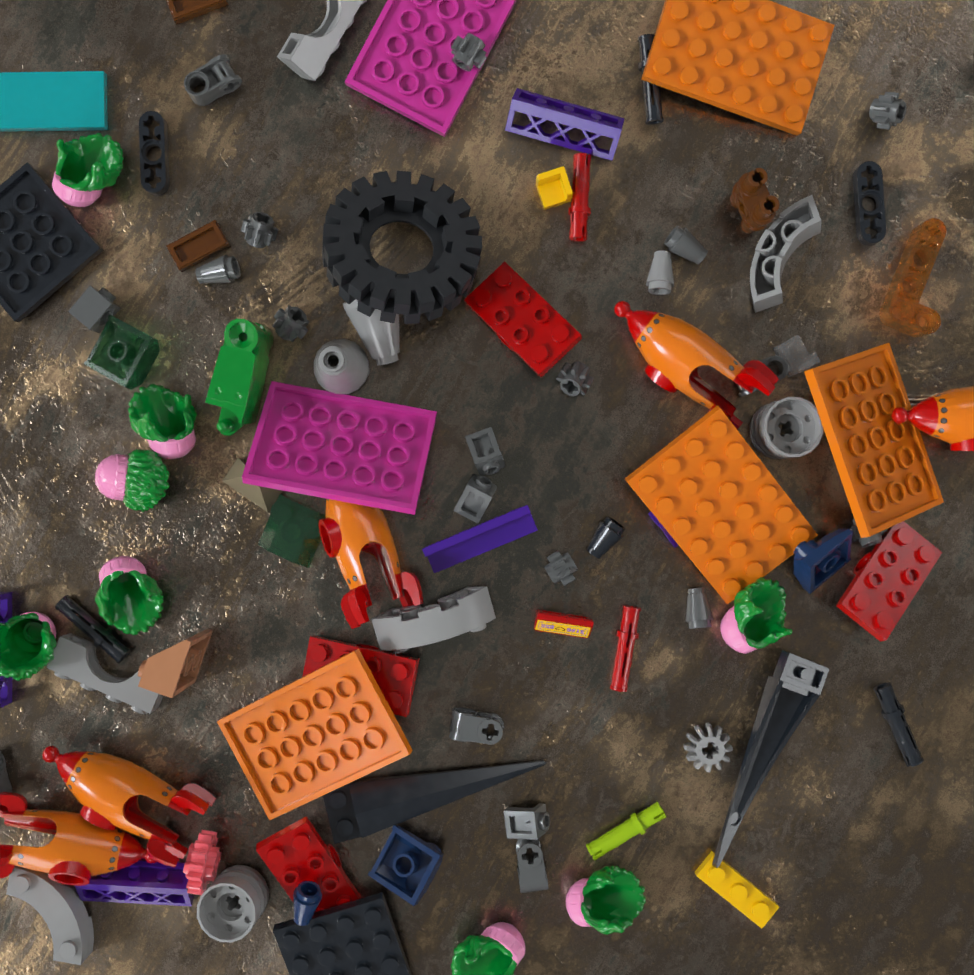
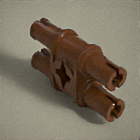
(754, 201)

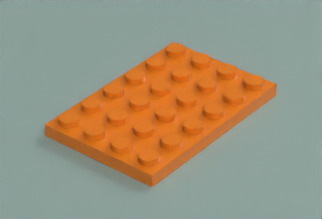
(741, 57)
(877, 459)
(721, 504)
(315, 735)

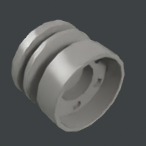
(800, 427)
(224, 915)

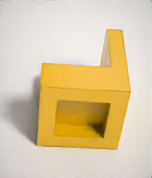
(554, 188)

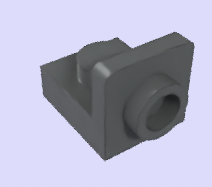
(485, 451)
(475, 498)
(526, 822)

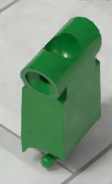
(240, 374)

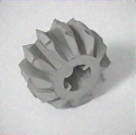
(714, 754)

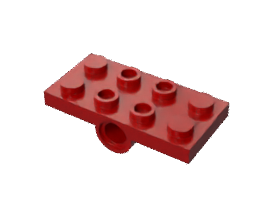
(523, 319)
(888, 580)
(392, 671)
(300, 856)

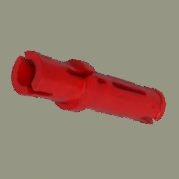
(580, 207)
(627, 636)

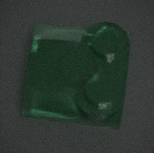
(123, 353)
(292, 531)

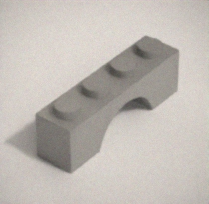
(310, 52)
(77, 660)

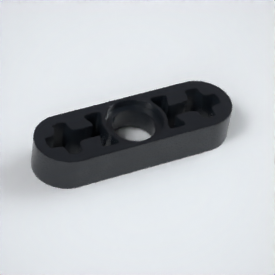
(146, 173)
(860, 184)

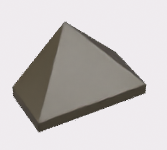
(261, 496)

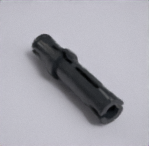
(653, 112)
(68, 607)
(894, 713)

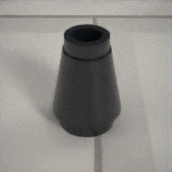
(605, 537)

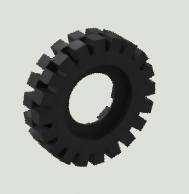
(366, 209)

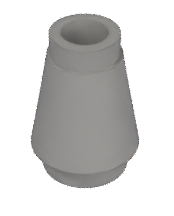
(660, 275)

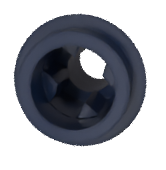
(306, 900)

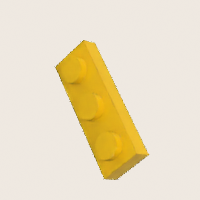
(737, 890)

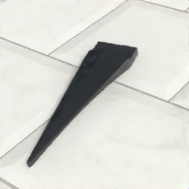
(782, 708)
(385, 801)

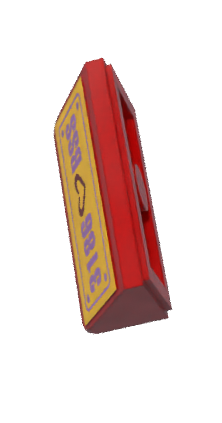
(563, 623)

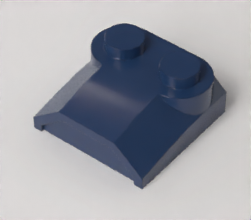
(822, 559)
(407, 865)

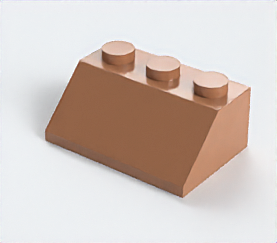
(176, 666)

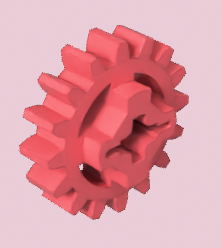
(202, 862)

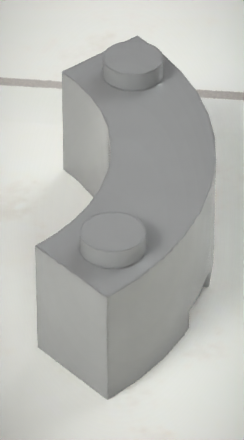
(775, 247)
(417, 626)
(60, 908)

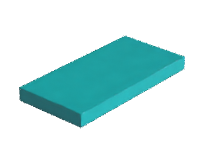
(53, 101)

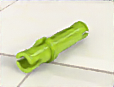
(633, 826)

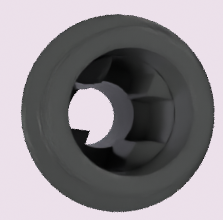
(685, 245)
(221, 270)
(698, 609)

